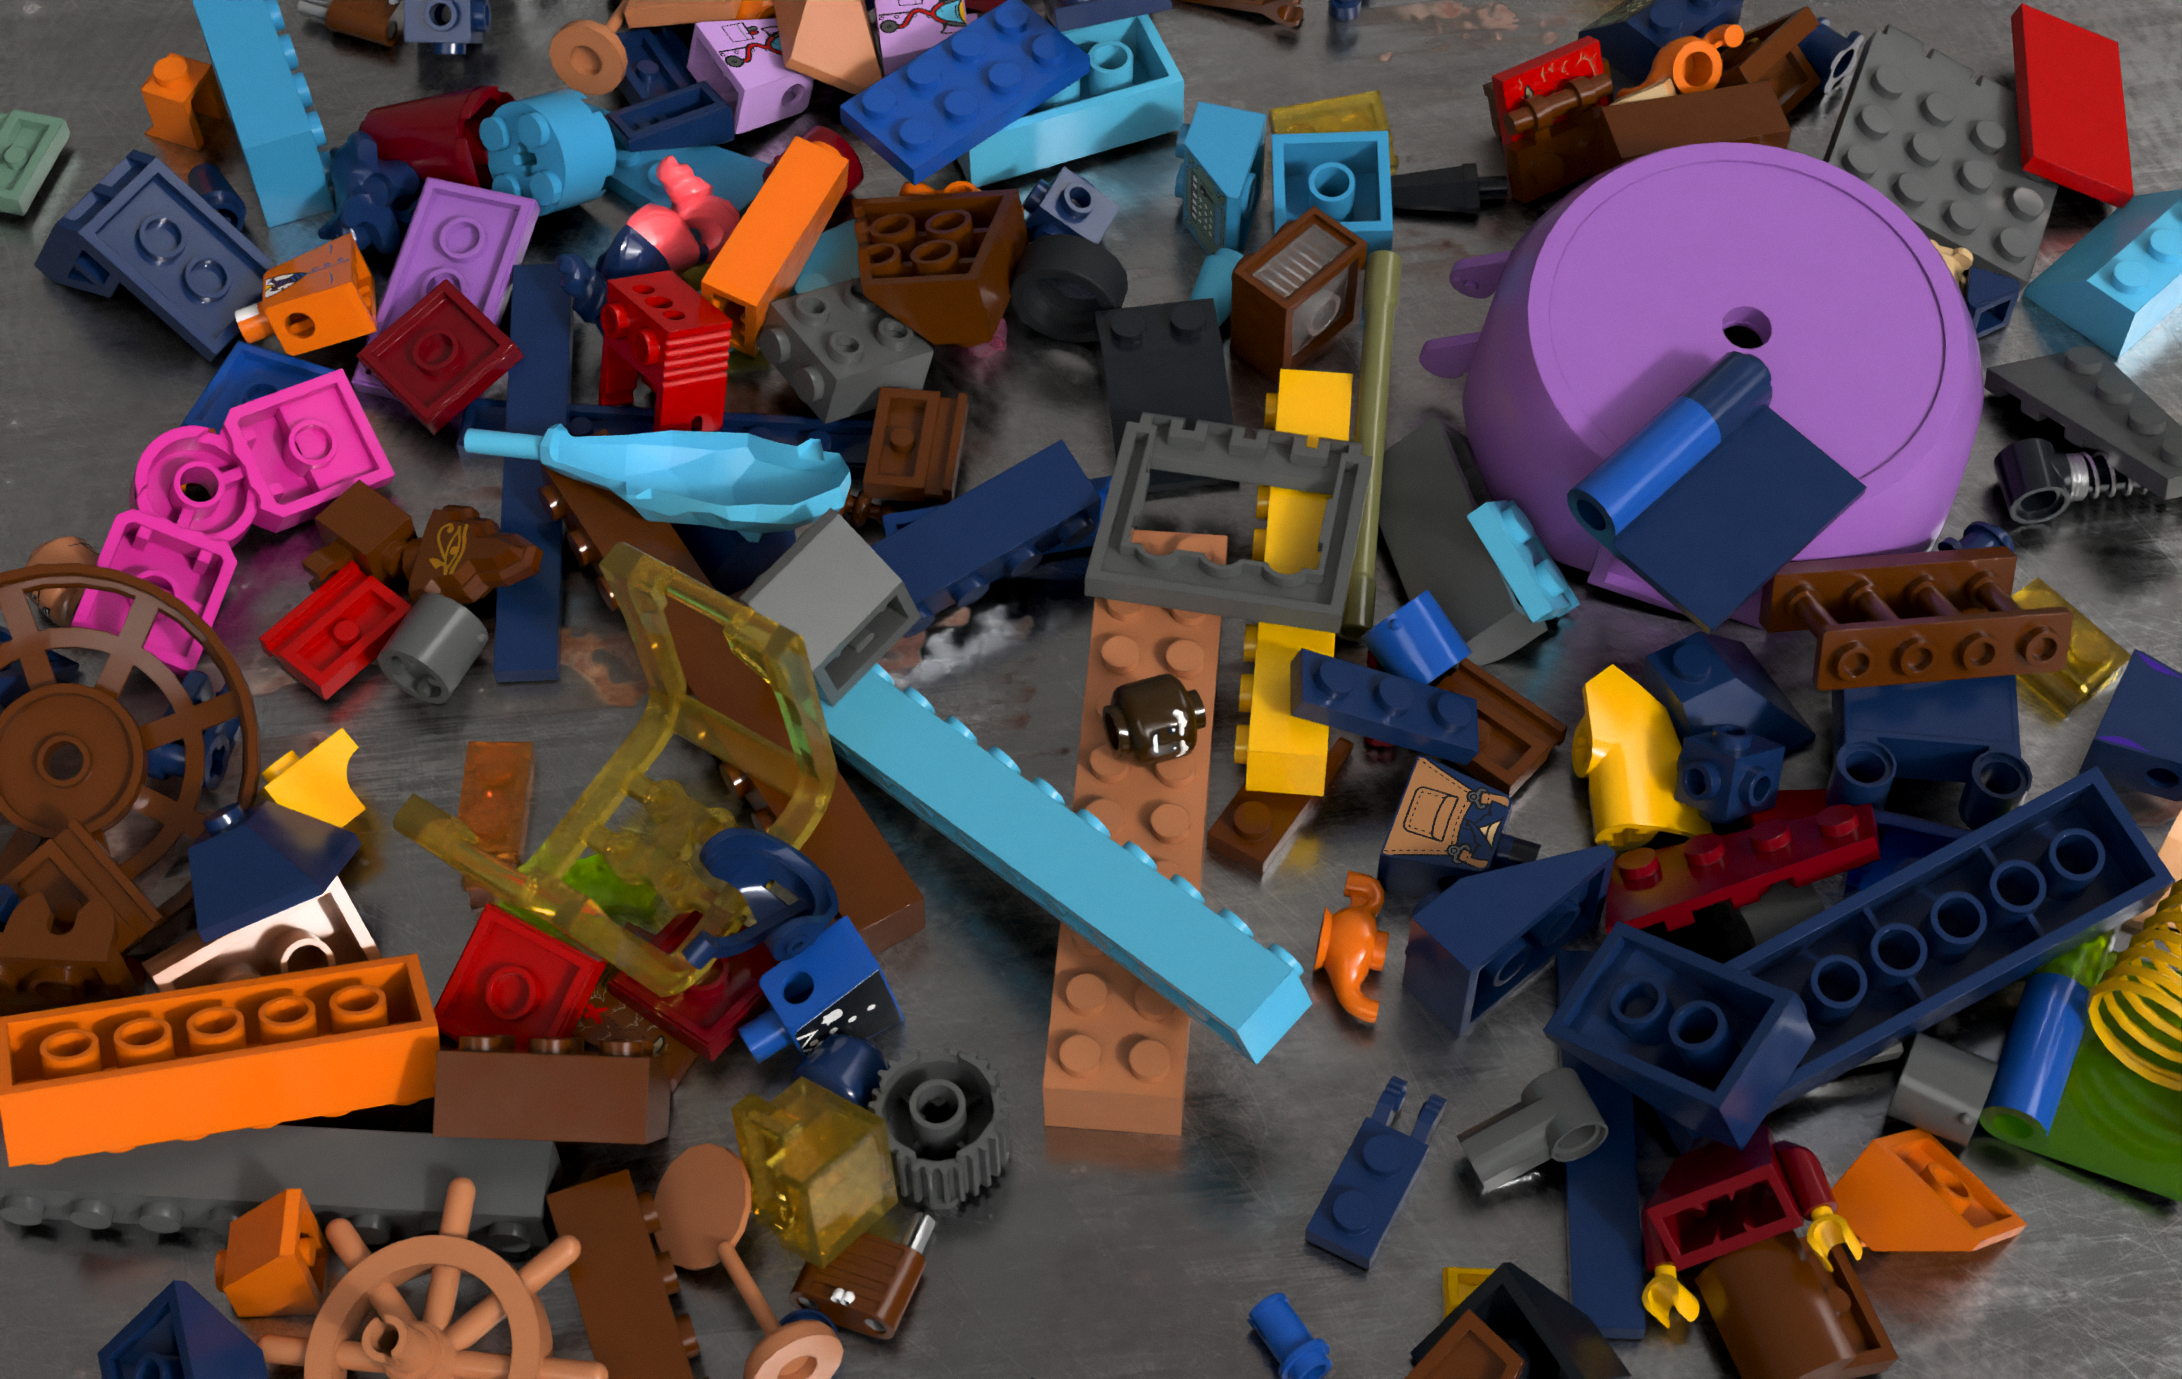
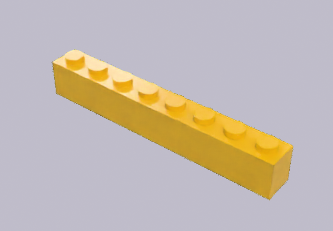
(1281, 749)

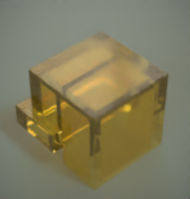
(815, 1167)

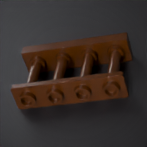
(1915, 618)

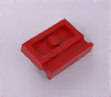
(336, 630)

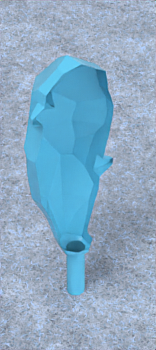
(691, 475)

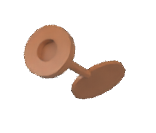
(590, 54)
(702, 1216)

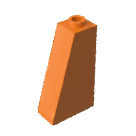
(775, 238)

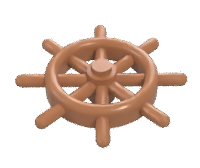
(433, 1346)

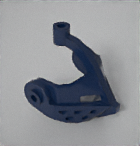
(749, 862)

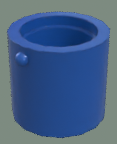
(1417, 641)

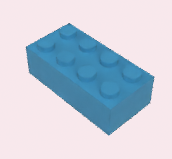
(268, 107)

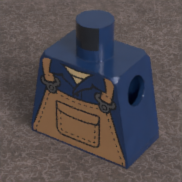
(1448, 831)

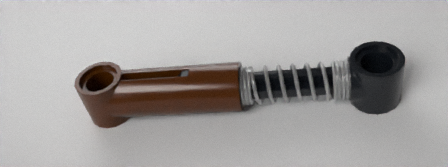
(2044, 481)

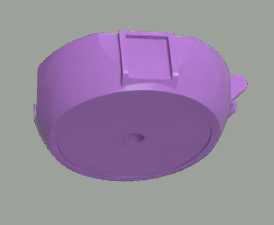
(1627, 305)

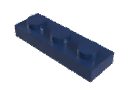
(1383, 707)

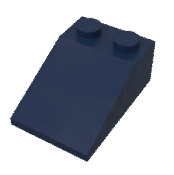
(1500, 931)
(1683, 1033)

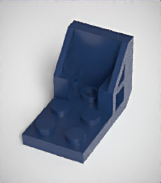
(164, 246)

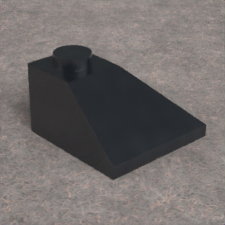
(1538, 1326)

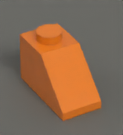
(275, 1260)

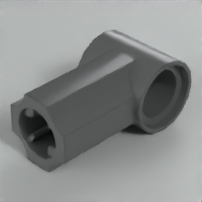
(1549, 1122)

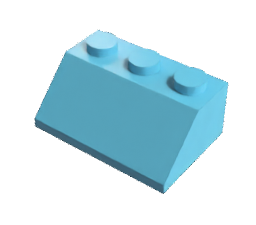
(2119, 274)

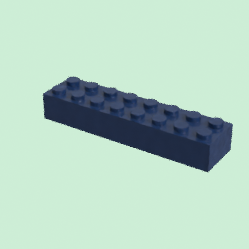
(1955, 928)

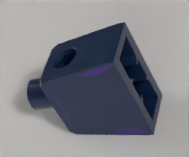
(2142, 731)

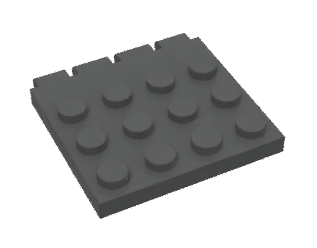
(1943, 152)

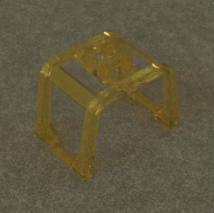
(804, 776)

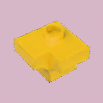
(316, 782)

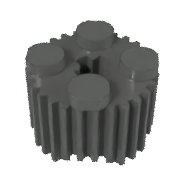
(943, 1124)

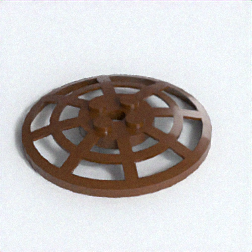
(103, 729)

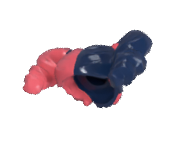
(654, 240)

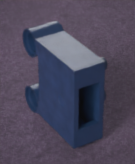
(1931, 733)

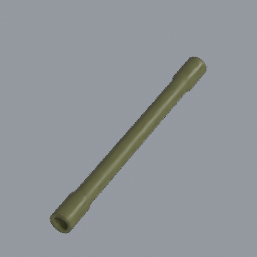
(1380, 305)

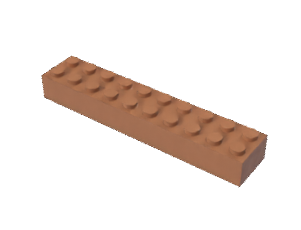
(1111, 1038)

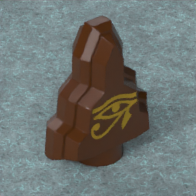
(466, 556)

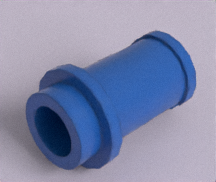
(1289, 1339)

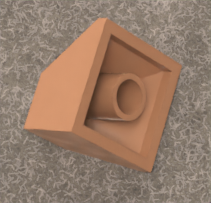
(829, 42)

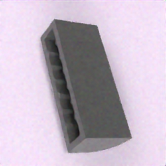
(1423, 514)

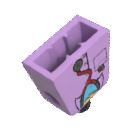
(915, 26)
(748, 71)

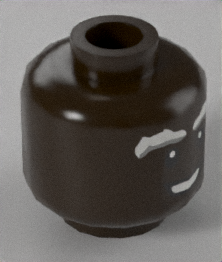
(1153, 720)

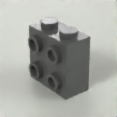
(842, 349)

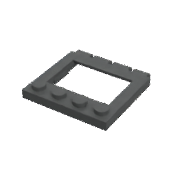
(1247, 587)

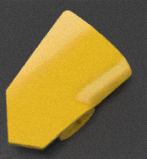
(1631, 764)

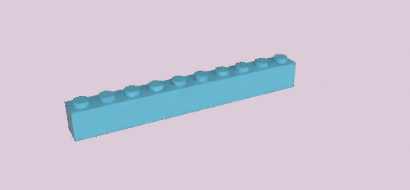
(1070, 865)

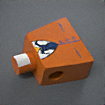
(314, 300)

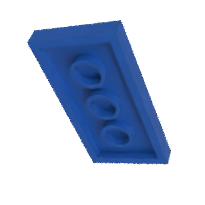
(964, 90)

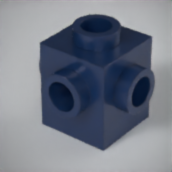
(429, 23)
(1068, 207)
(1729, 773)

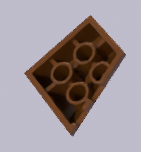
(942, 260)

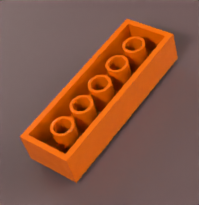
(215, 1059)

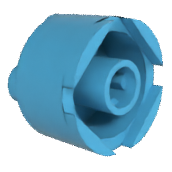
(549, 150)

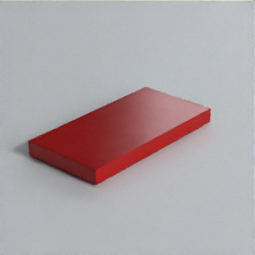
(2071, 106)

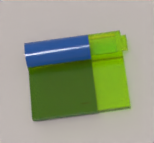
(2074, 1098)

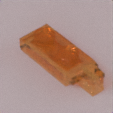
(497, 803)

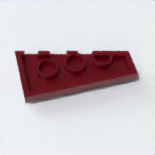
(1737, 866)

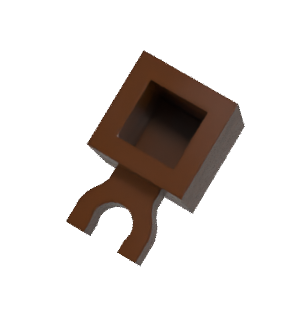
(360, 529)

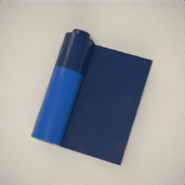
(1713, 493)

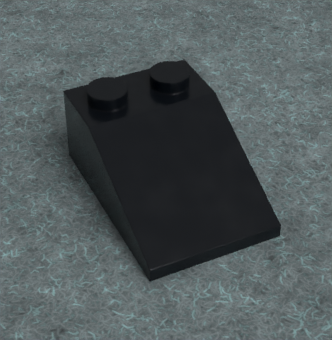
(1165, 364)

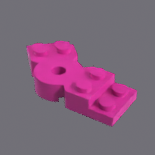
(267, 468)

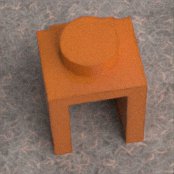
(176, 92)

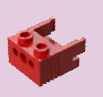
(674, 341)

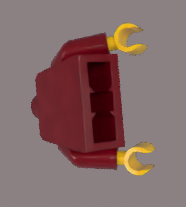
(1729, 1200)

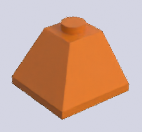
(1920, 1197)

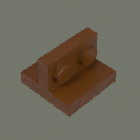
(1773, 55)

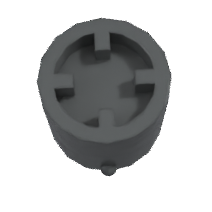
(433, 648)
(1760, 921)
(1942, 1089)

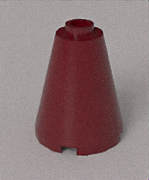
(438, 134)

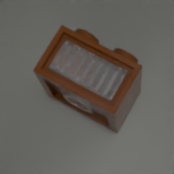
(1297, 293)

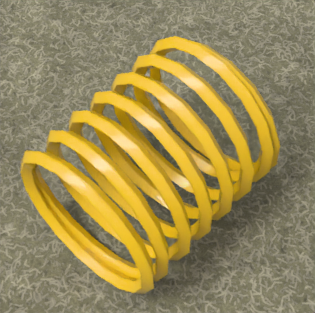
(2116, 979)

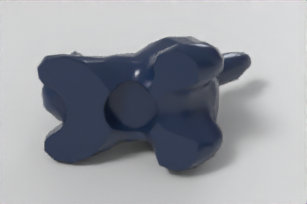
(366, 194)

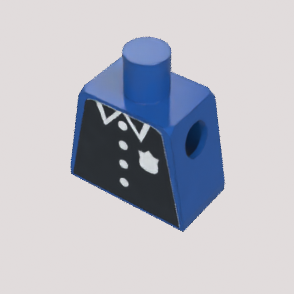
(822, 993)

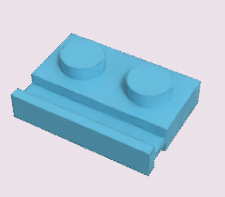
(1523, 560)

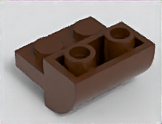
(1792, 1315)

